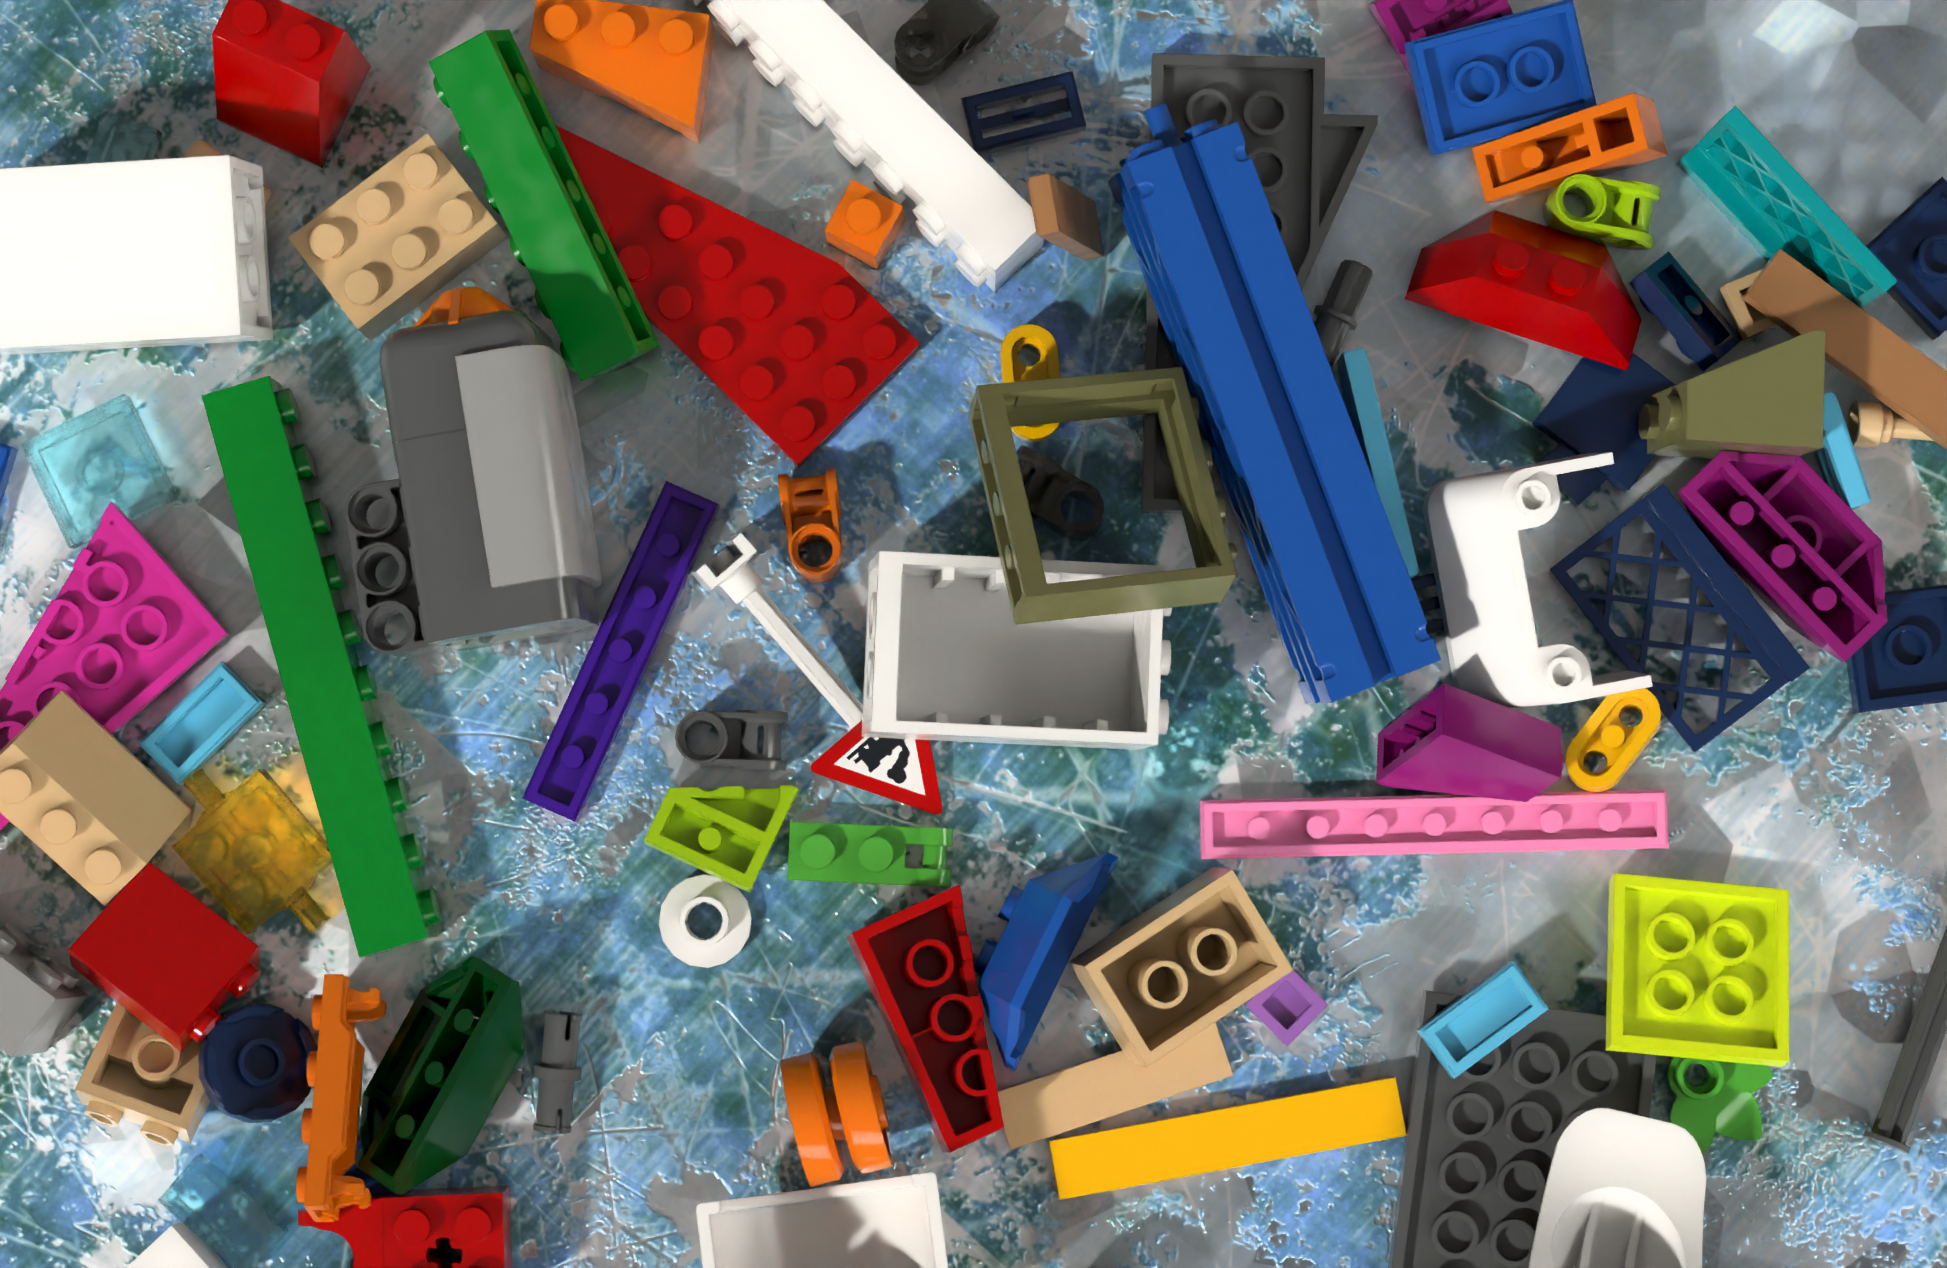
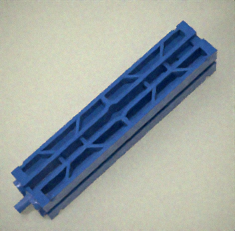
(1270, 409)

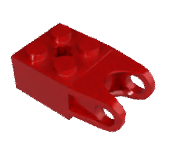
(409, 1227)

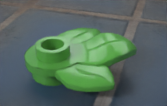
(1720, 1102)

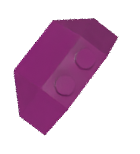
(1793, 545)

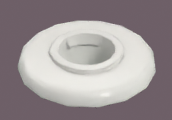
(733, 930)

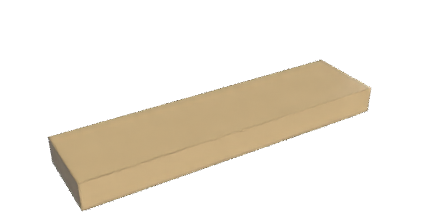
(1107, 1088)

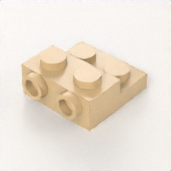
(144, 1081)

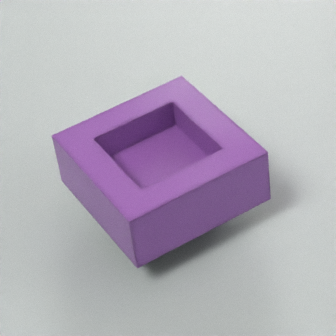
(1286, 1007)

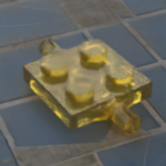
(255, 851)

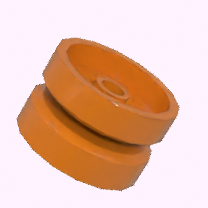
(842, 1111)

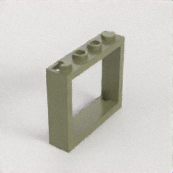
(1089, 397)

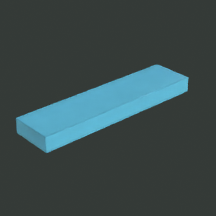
(1371, 434)

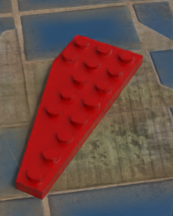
(745, 305)

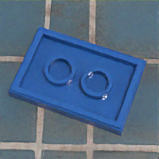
(1500, 76)

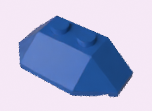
(1035, 949)

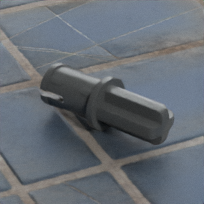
(1340, 306)

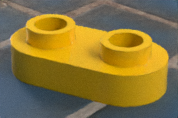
(1046, 368)
(1611, 739)

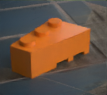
(630, 54)

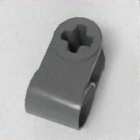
(737, 739)

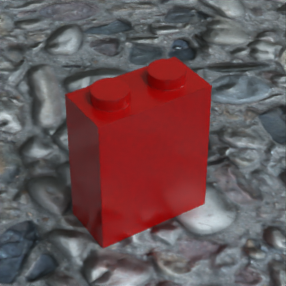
(166, 957)

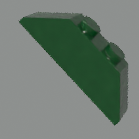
(441, 1075)

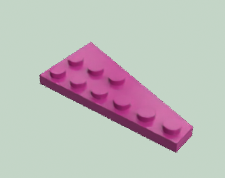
(111, 634)

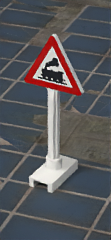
(882, 766)

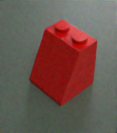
(285, 76)

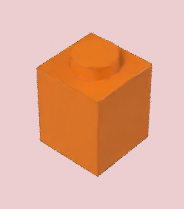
(865, 224)

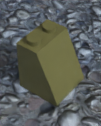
(1747, 406)

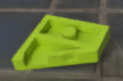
(722, 829)

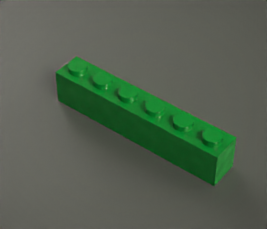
(542, 203)

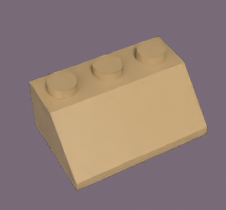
(85, 798)

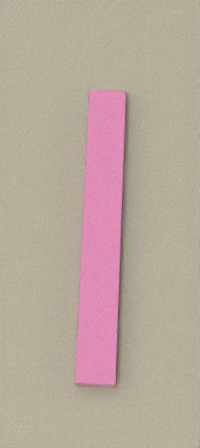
(1432, 824)

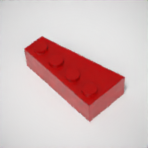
(932, 1008)

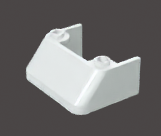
(1486, 593)

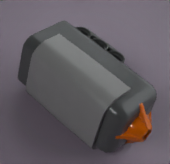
(488, 487)

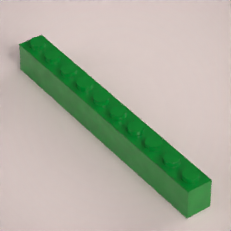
(321, 667)

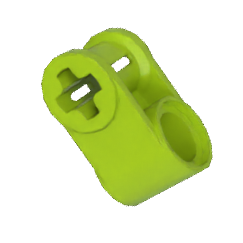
(1615, 210)

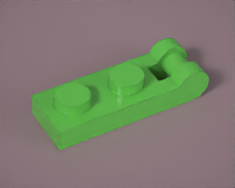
(867, 854)

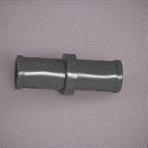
(557, 1072)

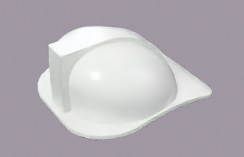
(1622, 1196)

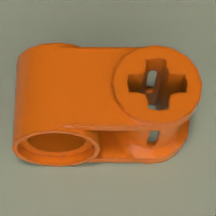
(812, 513)

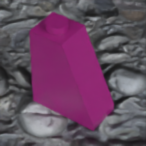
(1469, 748)

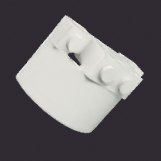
(836, 1226)

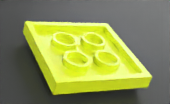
(1698, 970)

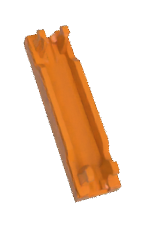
(337, 1083)

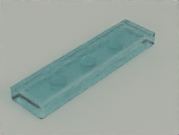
(1162, 810)

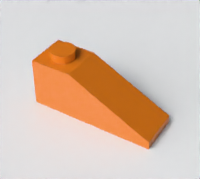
(1584, 142)

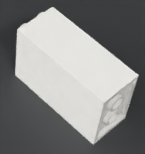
(133, 255)
(960, 670)

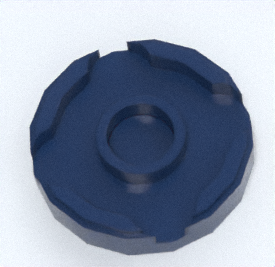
(256, 1063)

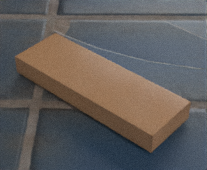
(1065, 217)

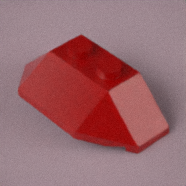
(1531, 286)

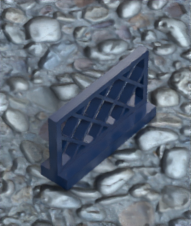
(1720, 587)

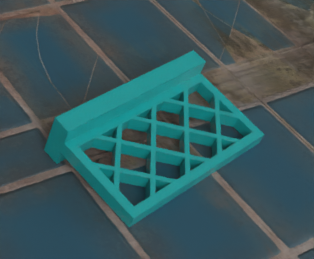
(1780, 209)

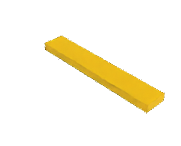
(1227, 1137)

